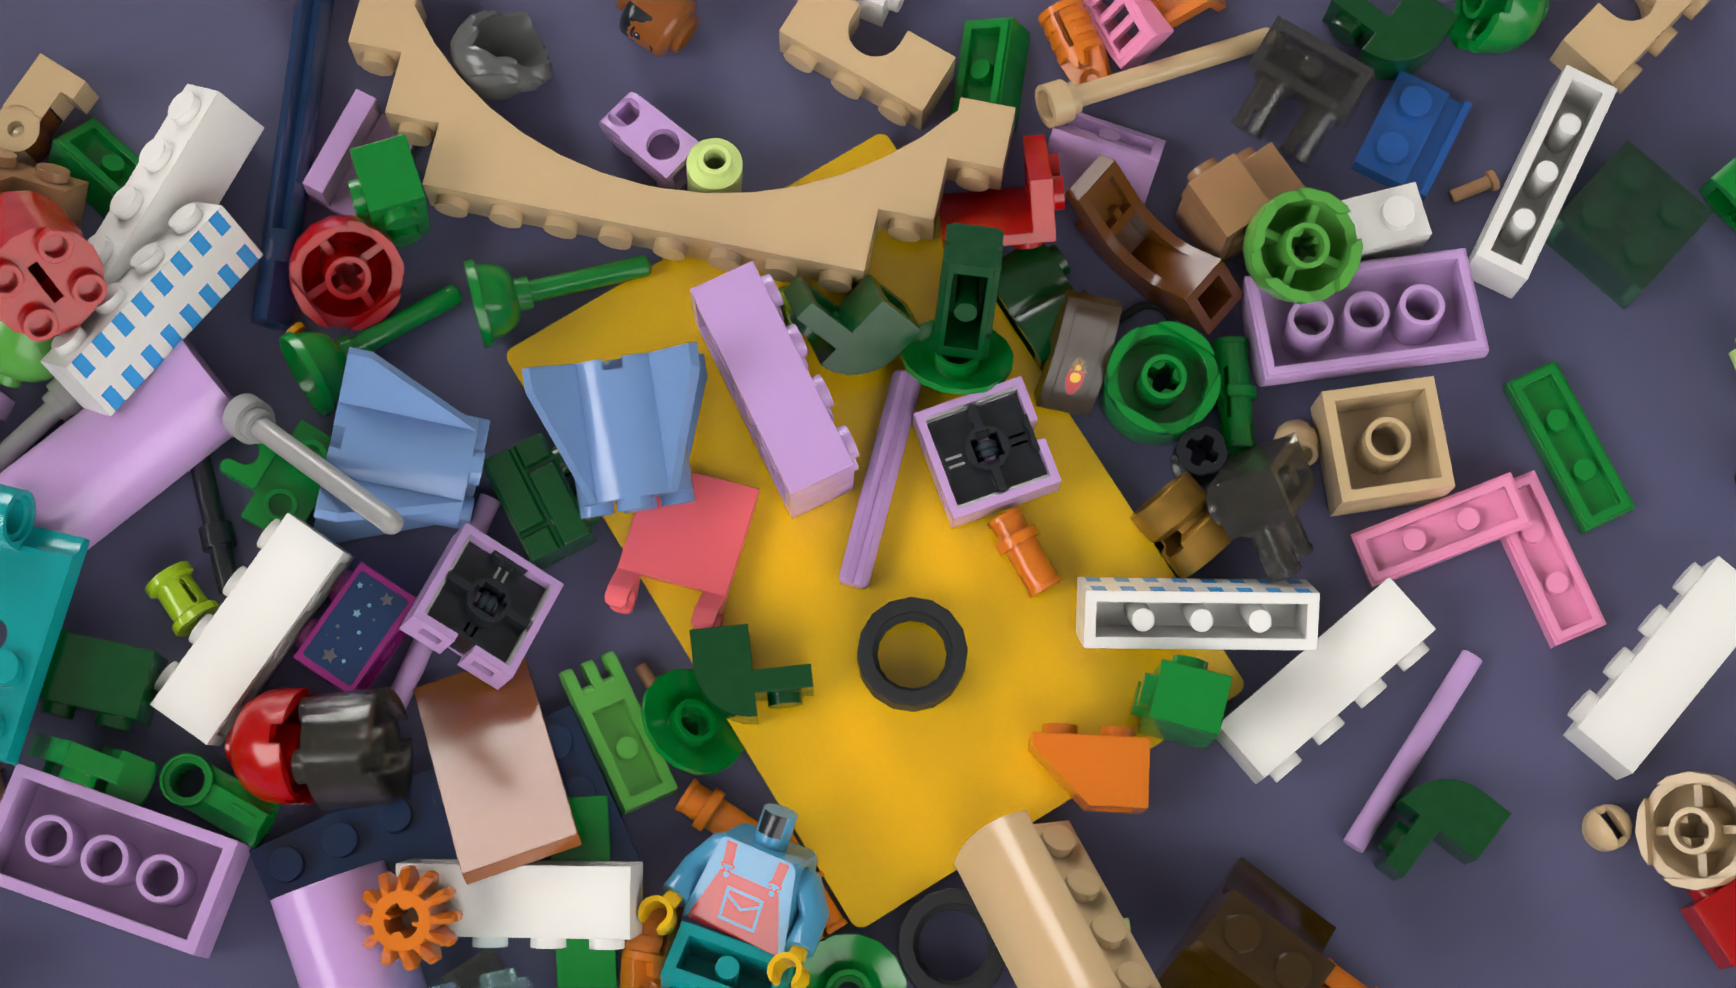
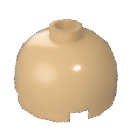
(1690, 830)

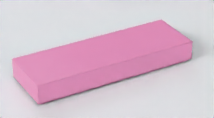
(1441, 530)
(1550, 570)

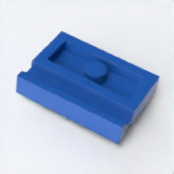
(1411, 135)

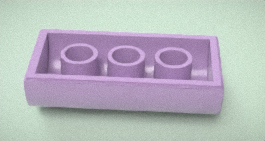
(1386, 319)
(109, 467)
(328, 942)

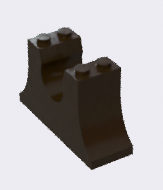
(1250, 938)

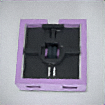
(986, 452)
(482, 606)

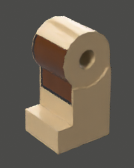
(40, 108)

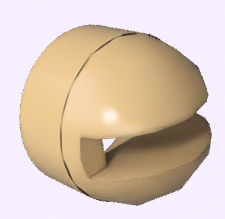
(1306, 436)
(1598, 832)

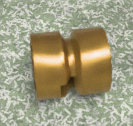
(1182, 524)

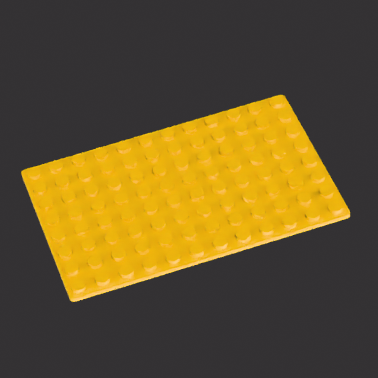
(875, 786)

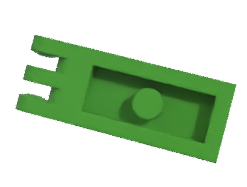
(617, 734)

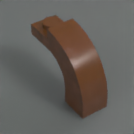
(1146, 254)

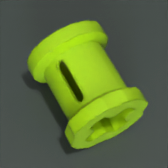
(181, 597)

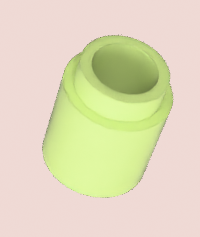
(714, 167)

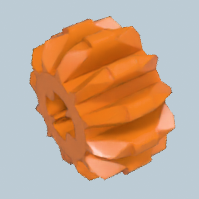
(426, 934)

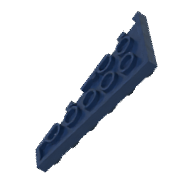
(418, 823)

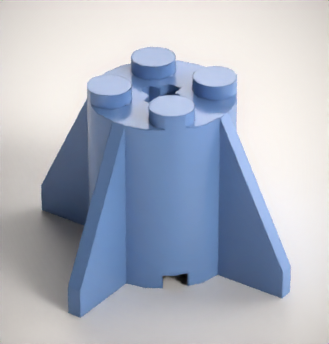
(624, 425)
(401, 449)

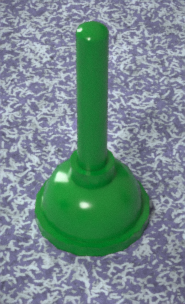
(501, 298)
(320, 361)

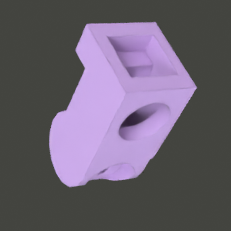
(650, 140)

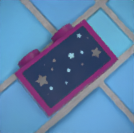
(356, 631)

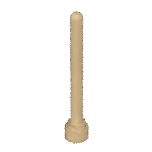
(1062, 101)

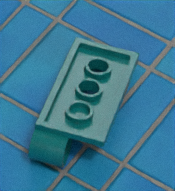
(35, 592)

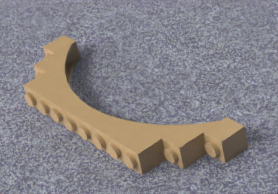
(805, 231)

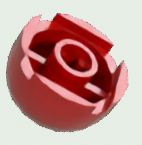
(345, 272)
(264, 743)

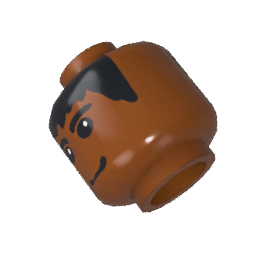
(659, 24)

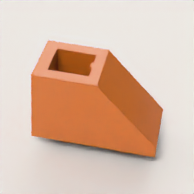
(1096, 770)

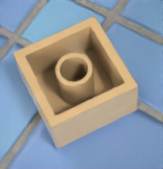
(1382, 446)

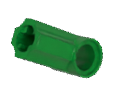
(220, 801)

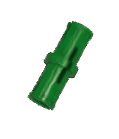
(1235, 393)

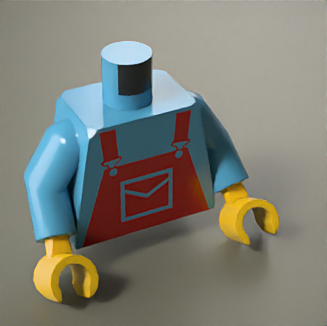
(752, 889)

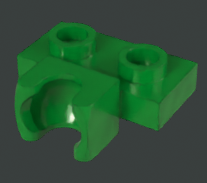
(276, 483)
(109, 772)

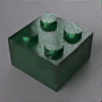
(1626, 224)

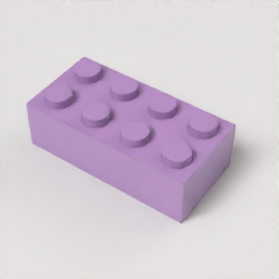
(773, 389)
(117, 861)

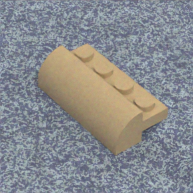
(1049, 907)

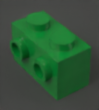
(389, 189)
(1181, 702)

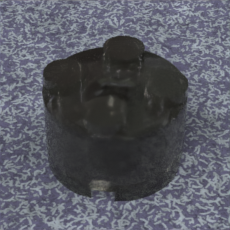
(353, 749)

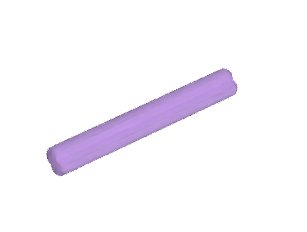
(880, 480)

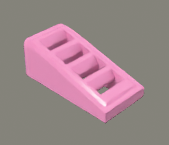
(1124, 50)

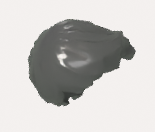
(500, 54)

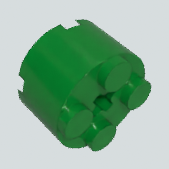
(1190, 388)

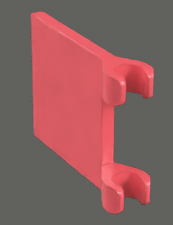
(688, 547)

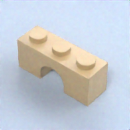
(1613, 46)
(900, 83)

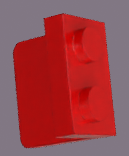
(1022, 212)

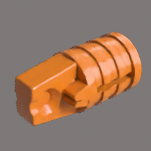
(1075, 41)
(646, 953)

